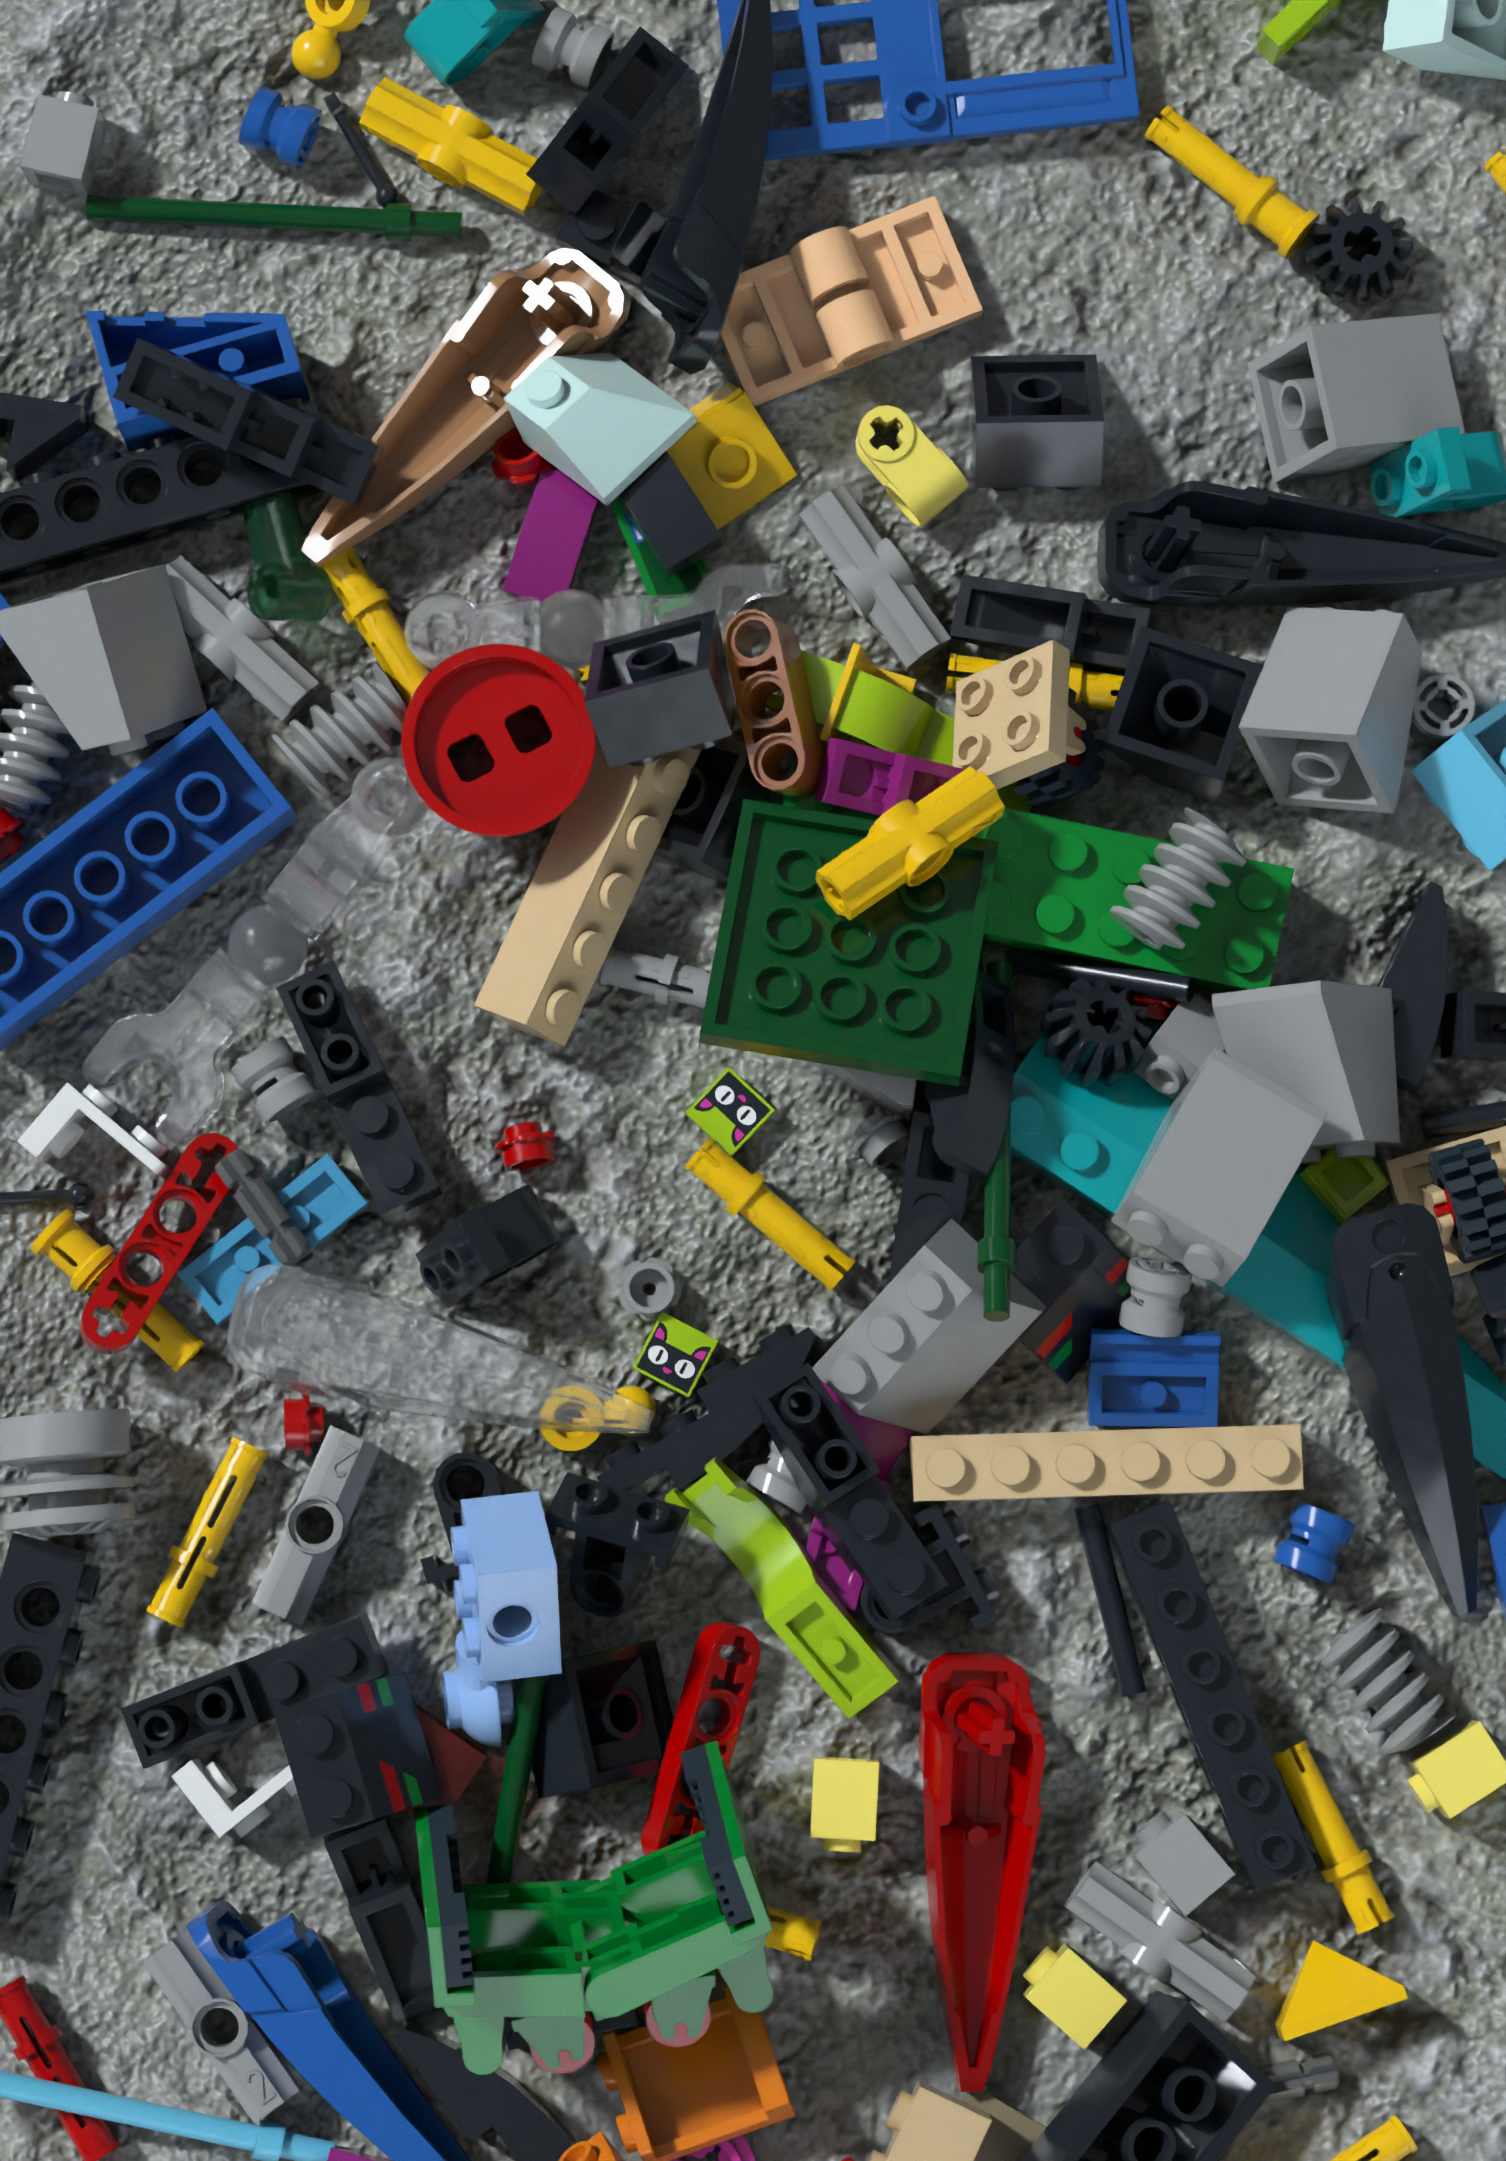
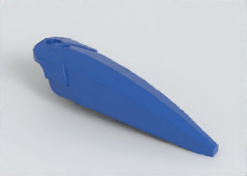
(323, 2030)

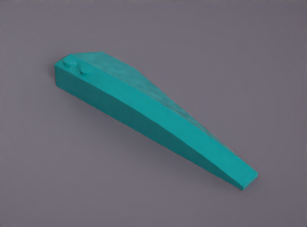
(1092, 1148)

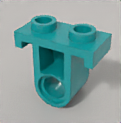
(462, 34)
(1440, 474)

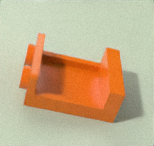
(695, 2092)

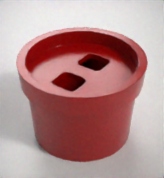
(476, 696)

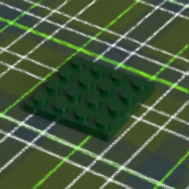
(838, 992)

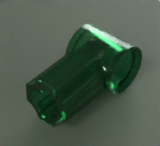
(283, 580)

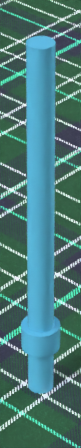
(266, 2140)

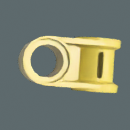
(916, 473)

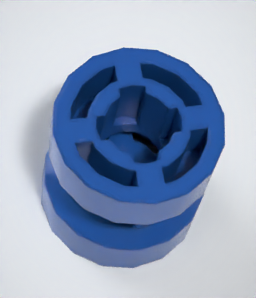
(286, 129)
(1313, 1542)

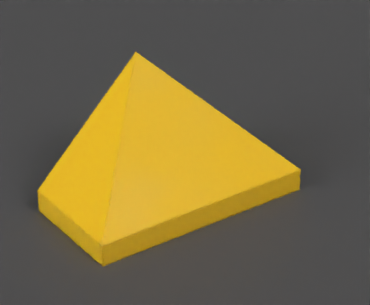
(1331, 1991)

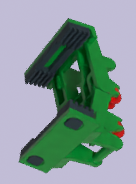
(599, 1944)

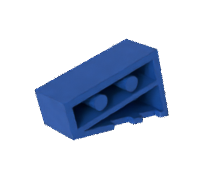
(240, 345)

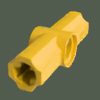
(451, 145)
(909, 843)

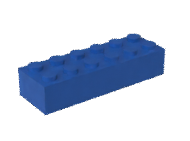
(129, 866)

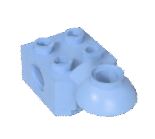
(505, 1609)

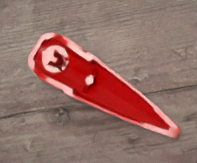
(981, 1827)

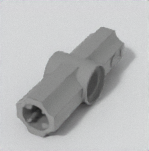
(874, 578)
(239, 644)
(298, 1565)
(1160, 1941)
(248, 2062)

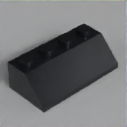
(1158, 2094)

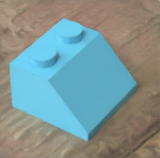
(1470, 784)

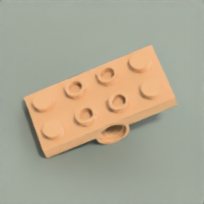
(846, 301)

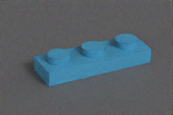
(318, 1204)

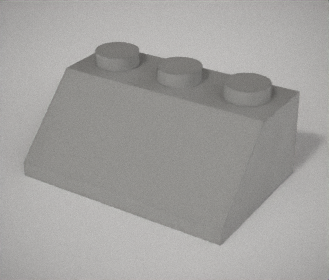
(924, 1337)

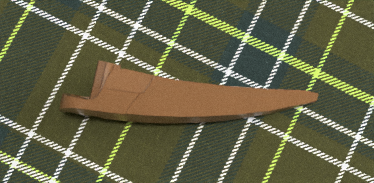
(457, 399)

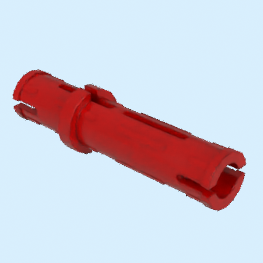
(17, 2001)

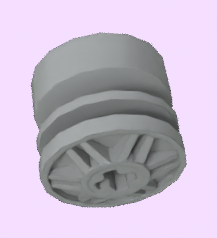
(66, 1471)

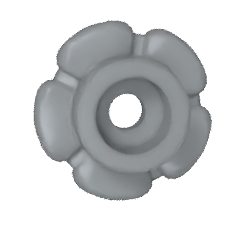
(881, 1139)
(655, 1272)

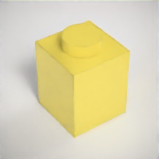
(1457, 1770)
(844, 1802)
(1071, 1994)

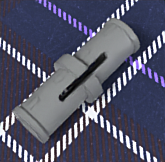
(656, 976)

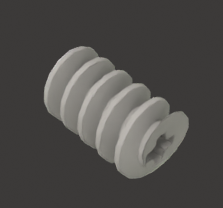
(344, 732)
(29, 748)
(1177, 882)
(1384, 1683)

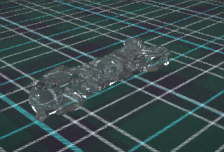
(263, 950)

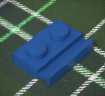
(1153, 1379)

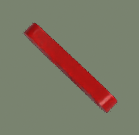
(154, 1239)
(686, 1731)

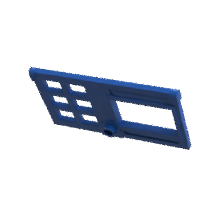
(914, 89)

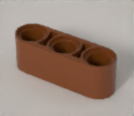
(753, 684)

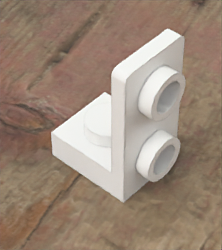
(58, 1129)
(211, 1791)

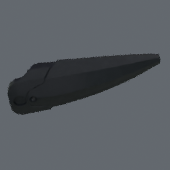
(714, 211)
(1277, 549)
(1406, 1369)

